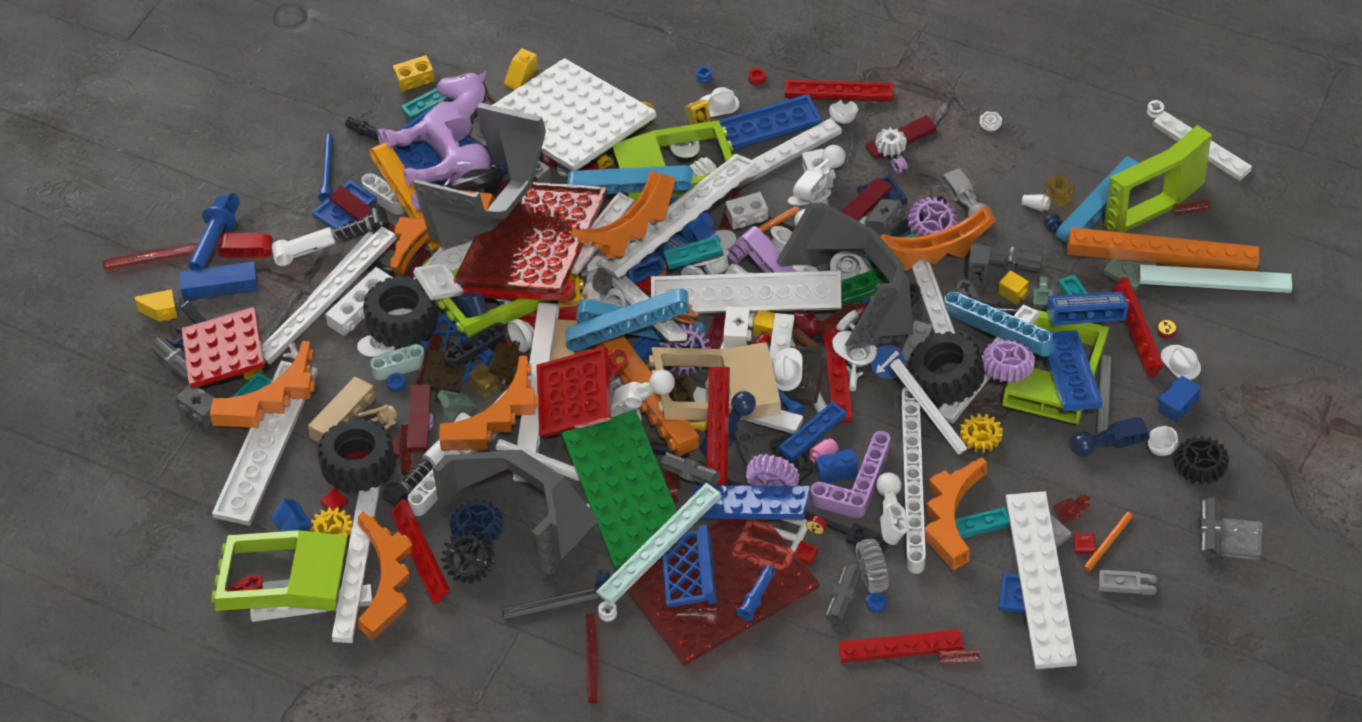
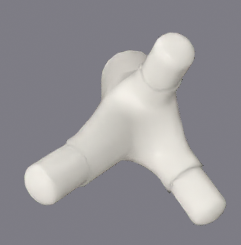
(293, 353)
(853, 376)

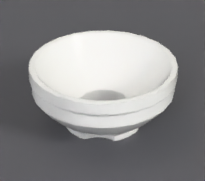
(521, 332)

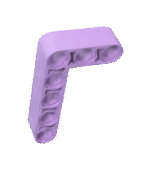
(760, 249)
(844, 500)

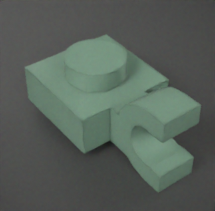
(1041, 295)

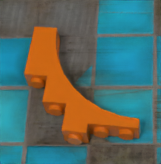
(650, 206)
(414, 234)
(933, 247)
(273, 398)
(477, 430)
(948, 492)
(388, 602)

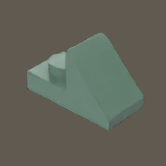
(455, 404)

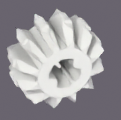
(890, 142)
(703, 167)

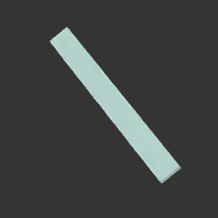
(1215, 278)
(658, 544)

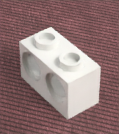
(746, 210)

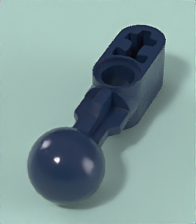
(470, 303)
(743, 404)
(1119, 434)

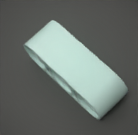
(397, 361)

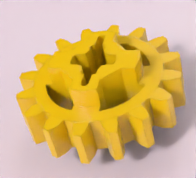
(981, 433)
(329, 522)

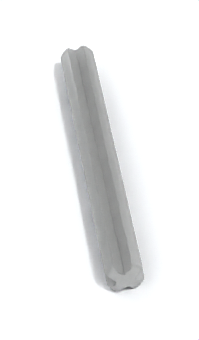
(1104, 390)

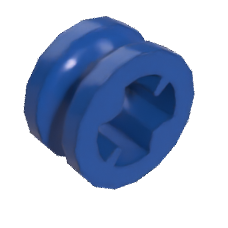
(703, 70)

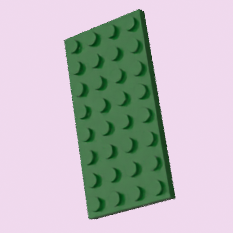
(620, 483)

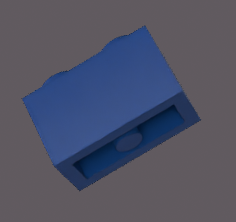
(1179, 398)

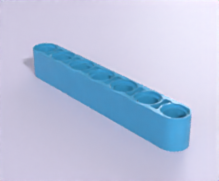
(630, 179)
(1093, 206)
(590, 309)
(627, 319)
(999, 323)

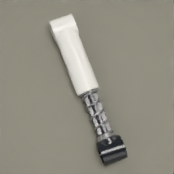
(286, 251)
(396, 491)

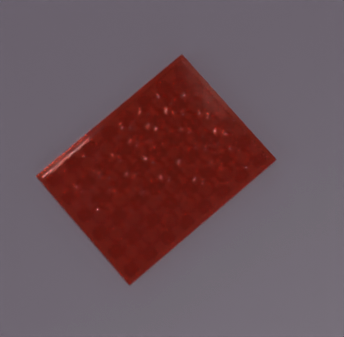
(534, 242)
(739, 556)

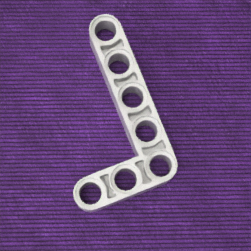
(383, 192)

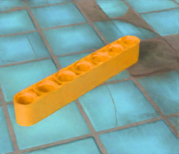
(392, 171)

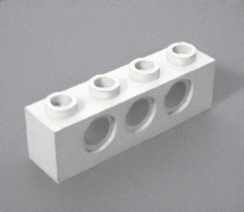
(349, 310)

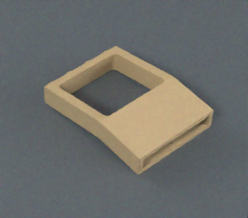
(749, 371)

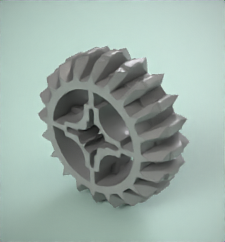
(872, 566)

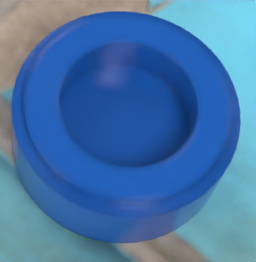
(396, 382)
(876, 602)

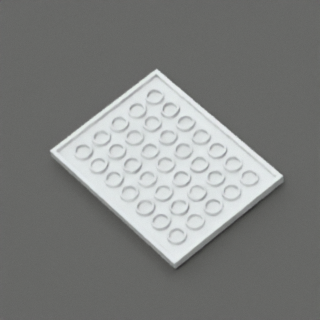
(578, 112)

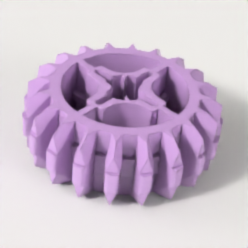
(933, 215)
(693, 335)
(1008, 361)
(771, 471)

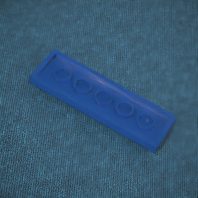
(770, 122)
(1072, 373)
(759, 502)

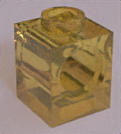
(1059, 189)
(483, 381)

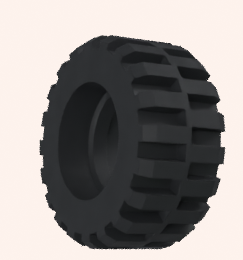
(404, 328)
(942, 350)
(360, 473)

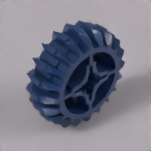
(477, 516)

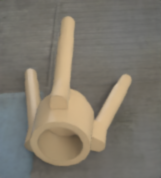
(386, 415)

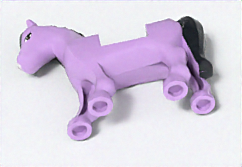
(442, 128)

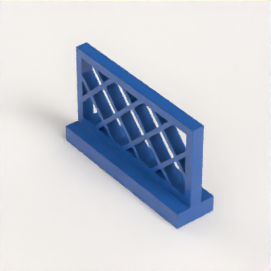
(485, 356)
(706, 569)

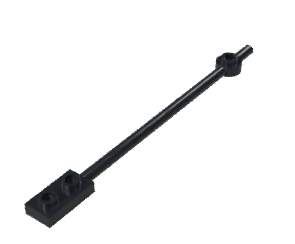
(854, 534)

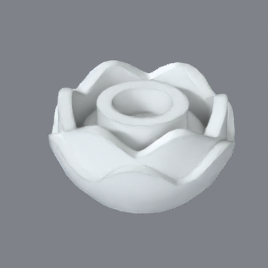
(990, 121)

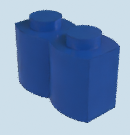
(649, 266)
(838, 466)
(290, 516)

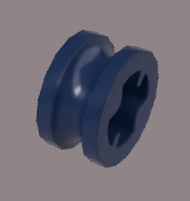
(1052, 222)
(602, 577)

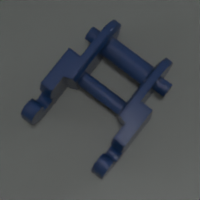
(176, 344)

